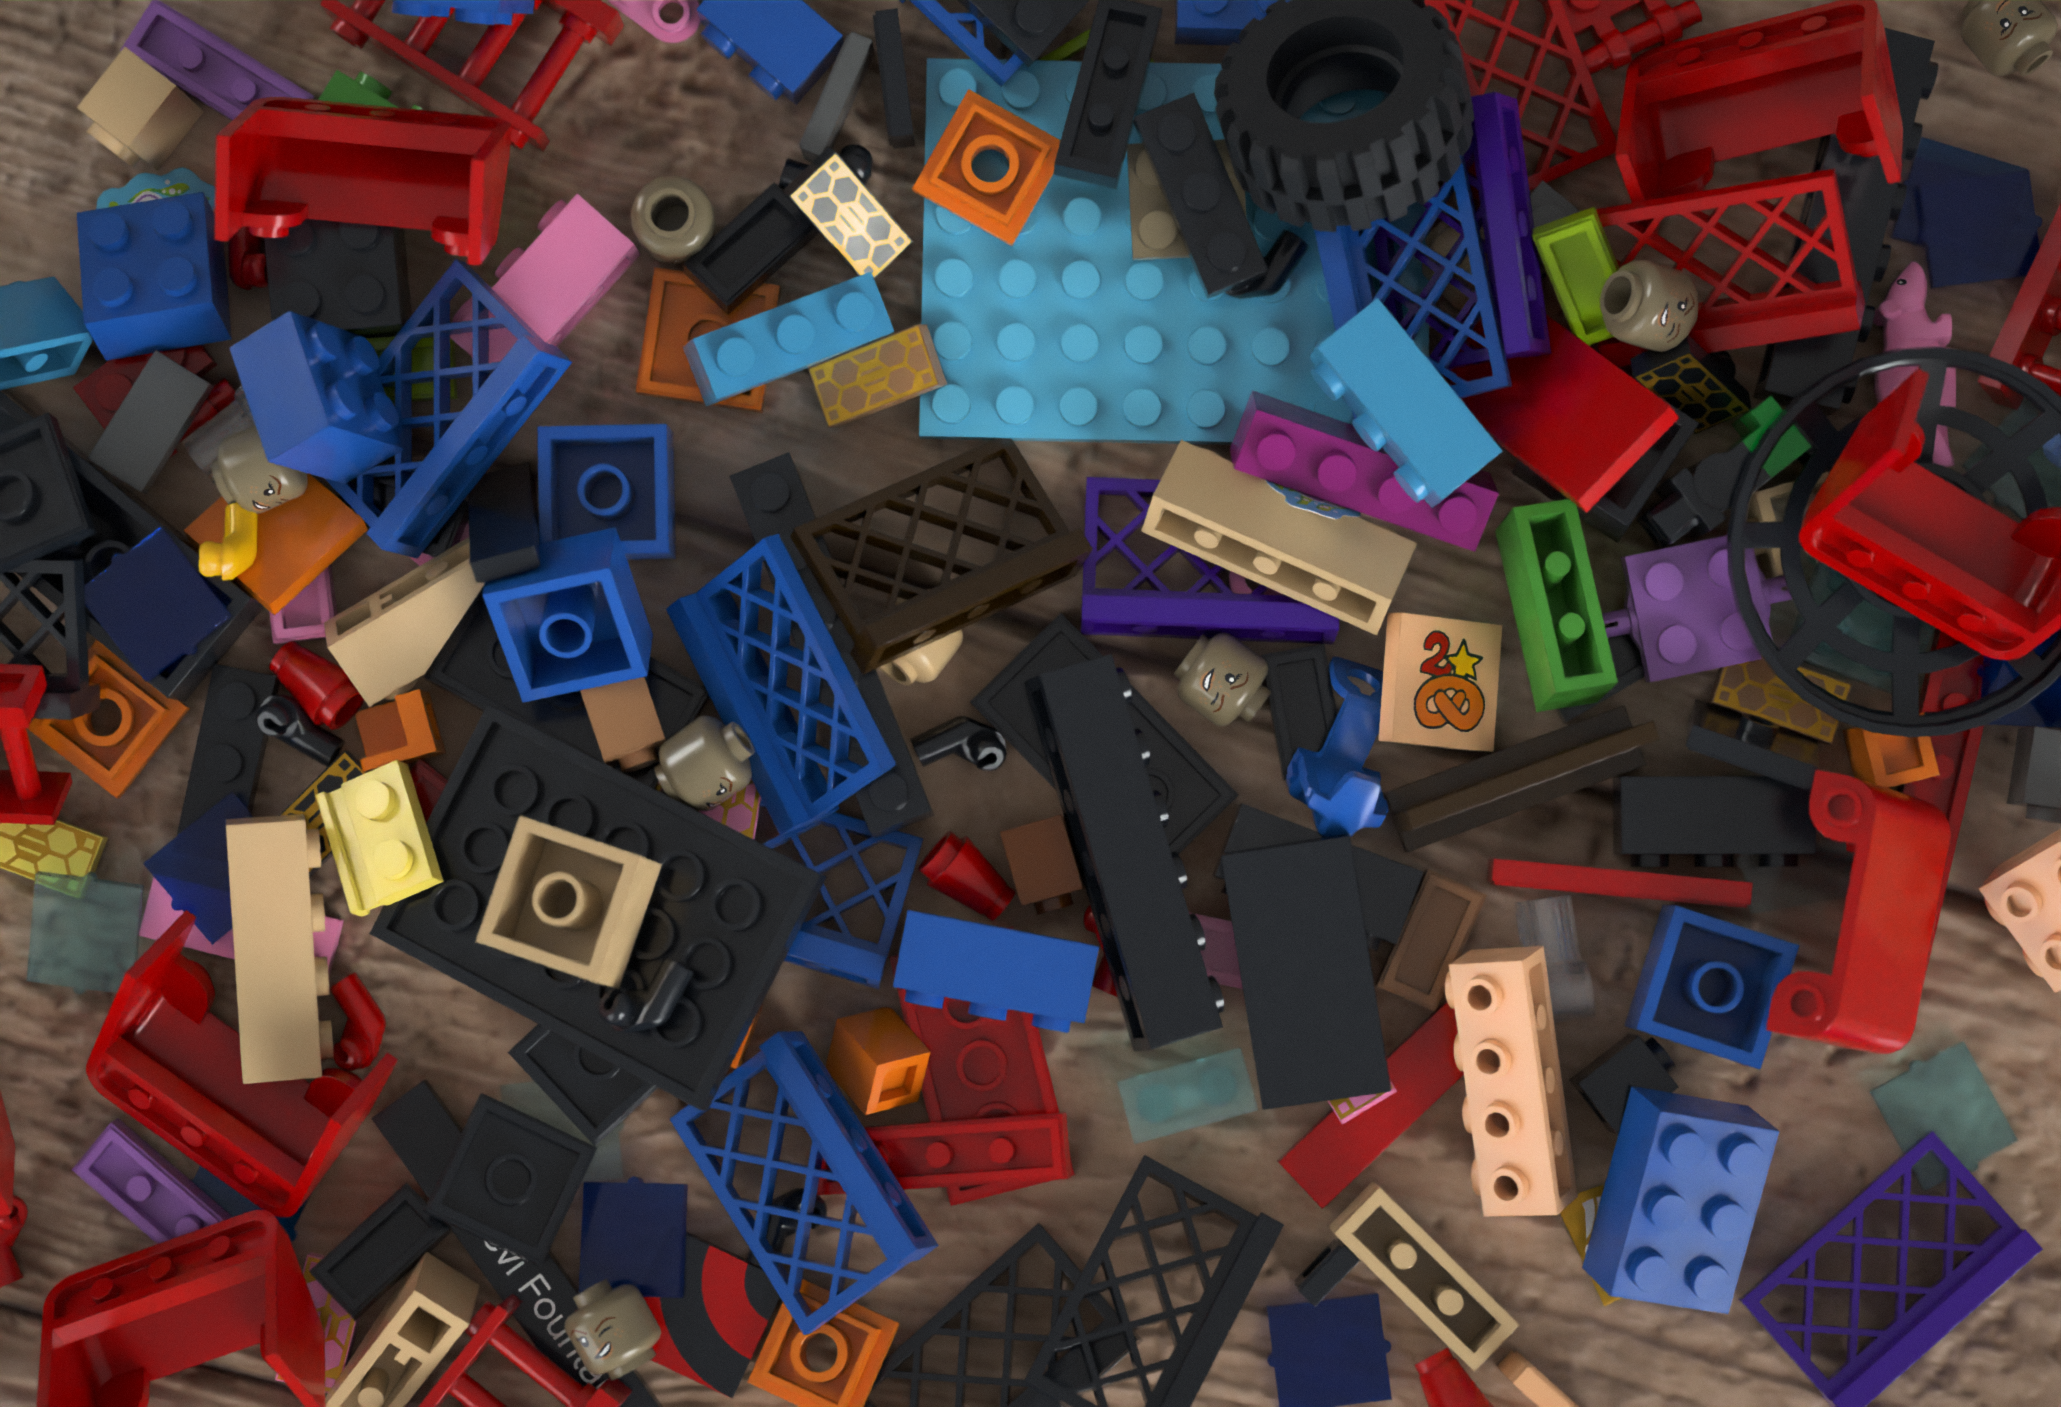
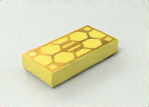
(50, 849)

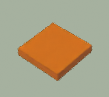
(676, 316)
(292, 542)

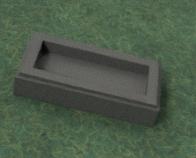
(837, 96)
(150, 422)

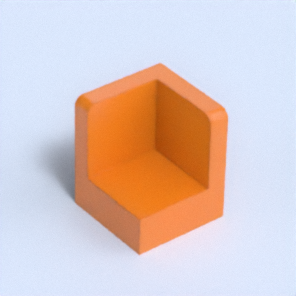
(400, 731)
(1889, 758)
(877, 1060)

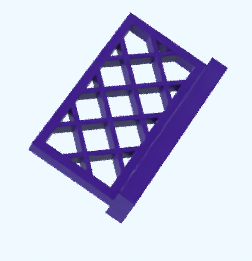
(1508, 241)
(1181, 613)
(1930, 1315)

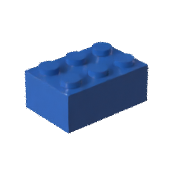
(1680, 1200)

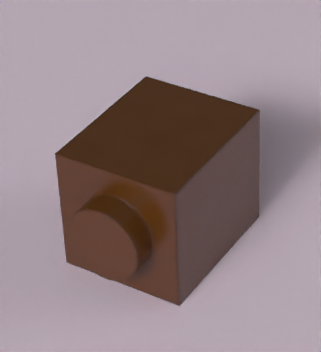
(1042, 864)

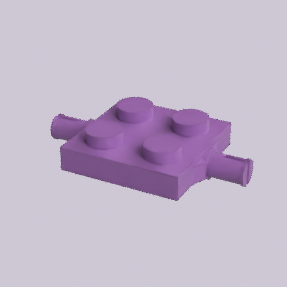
(1685, 610)

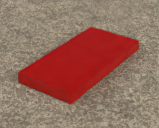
(1569, 415)
(980, 1071)

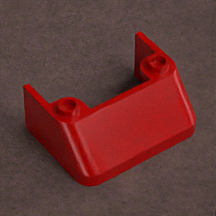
(1757, 92)
(362, 167)
(1932, 542)
(183, 1080)
(178, 1308)

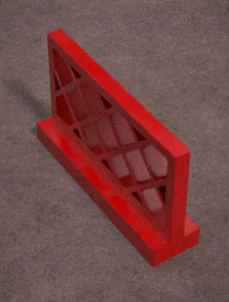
(1578, 83)
(1746, 317)

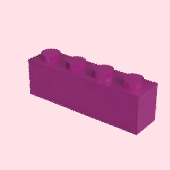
(1336, 465)

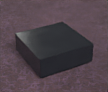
(1326, 1271)

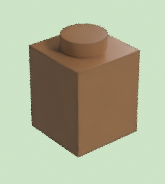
(625, 723)

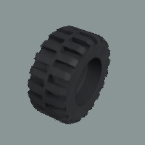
(1357, 165)

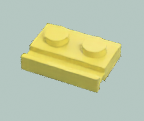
(379, 838)

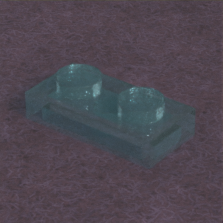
(1187, 1095)

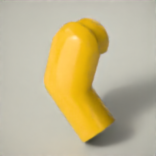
(238, 545)

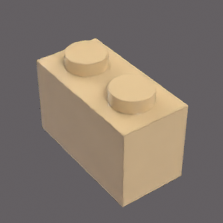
(138, 111)

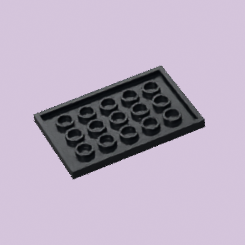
(715, 907)

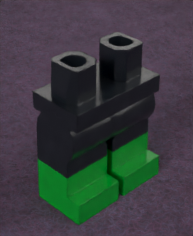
(1700, 493)

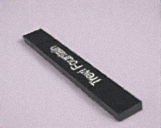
(423, 1138)

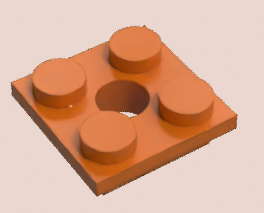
(992, 206)
(144, 727)
(861, 1344)

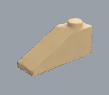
(403, 626)
(407, 1337)

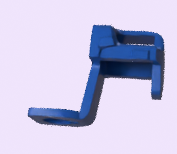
(1333, 781)

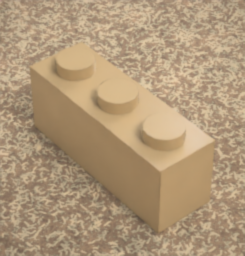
(1423, 1276)

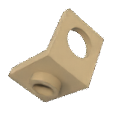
(1762, 511)

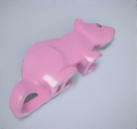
(1908, 327)

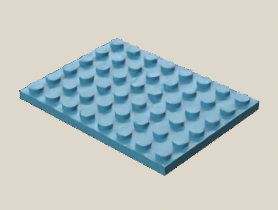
(1078, 335)

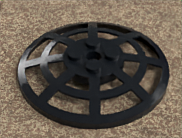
(1822, 621)

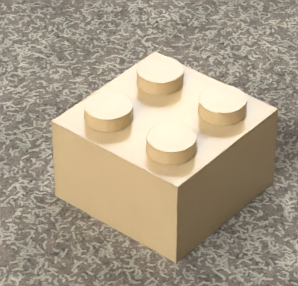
(568, 902)

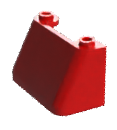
(1885, 922)

